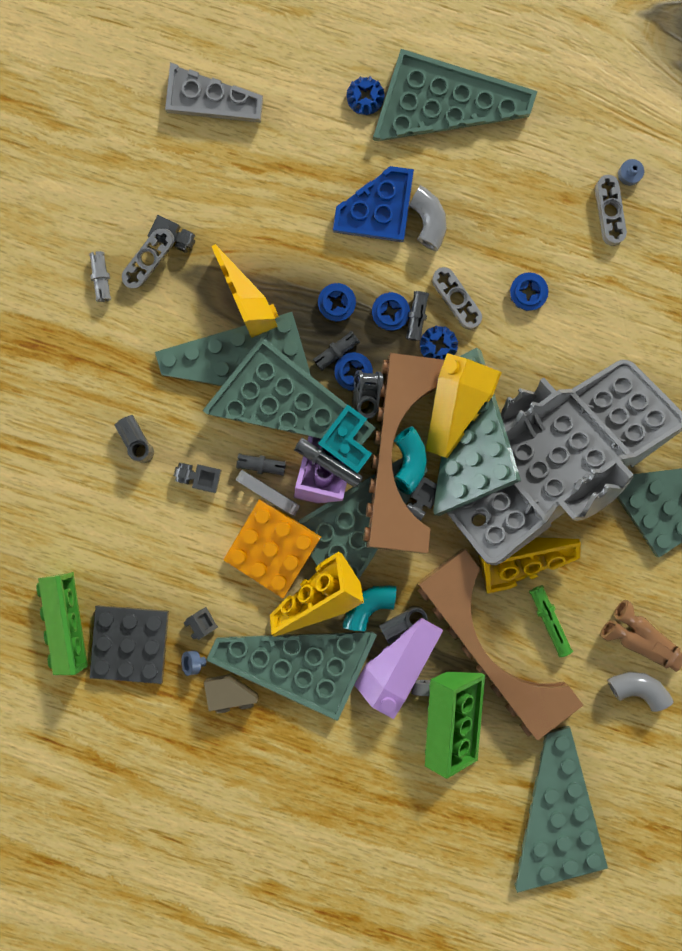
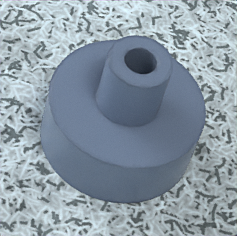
(631, 172)
(192, 663)

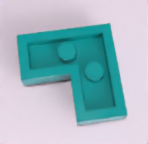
(340, 439)

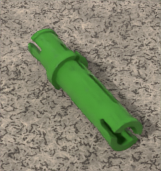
(547, 613)

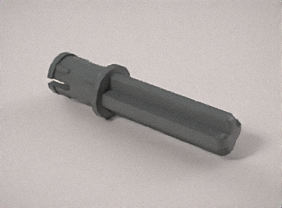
(317, 456)

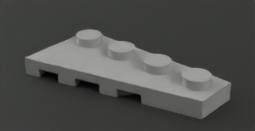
(206, 97)

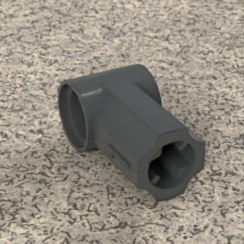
(133, 438)
(399, 624)

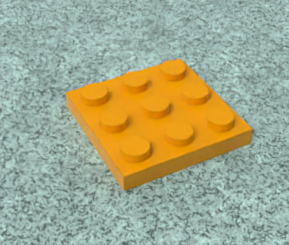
(272, 548)

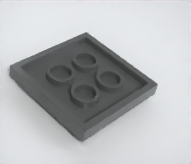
(129, 644)

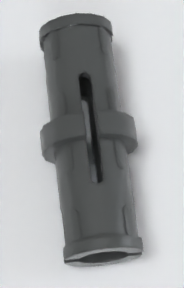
(417, 315)
(336, 350)
(261, 464)

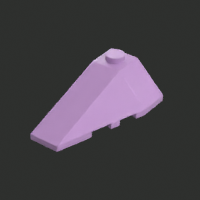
(317, 483)
(391, 674)

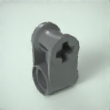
(367, 387)

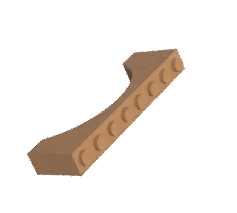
(391, 522)
(536, 704)

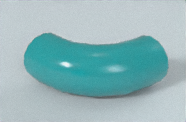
(413, 460)
(374, 599)

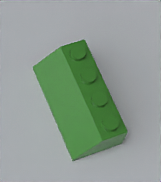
(62, 624)
(454, 722)

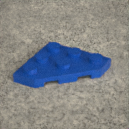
(378, 207)

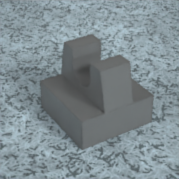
(201, 623)

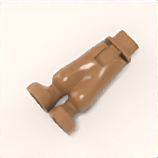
(642, 637)

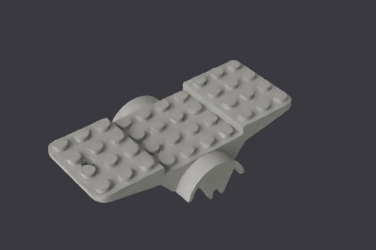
(569, 455)

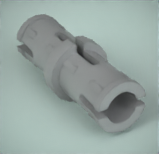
(100, 276)

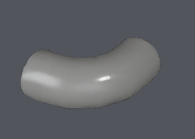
(433, 218)
(642, 686)

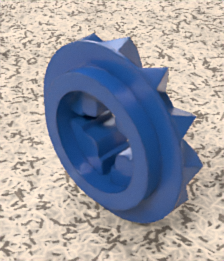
(365, 106)
(537, 284)
(334, 291)
(396, 301)
(433, 334)
(342, 367)

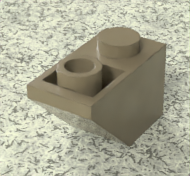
(228, 692)

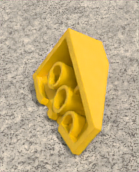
(252, 304)
(459, 396)
(528, 561)
(324, 596)

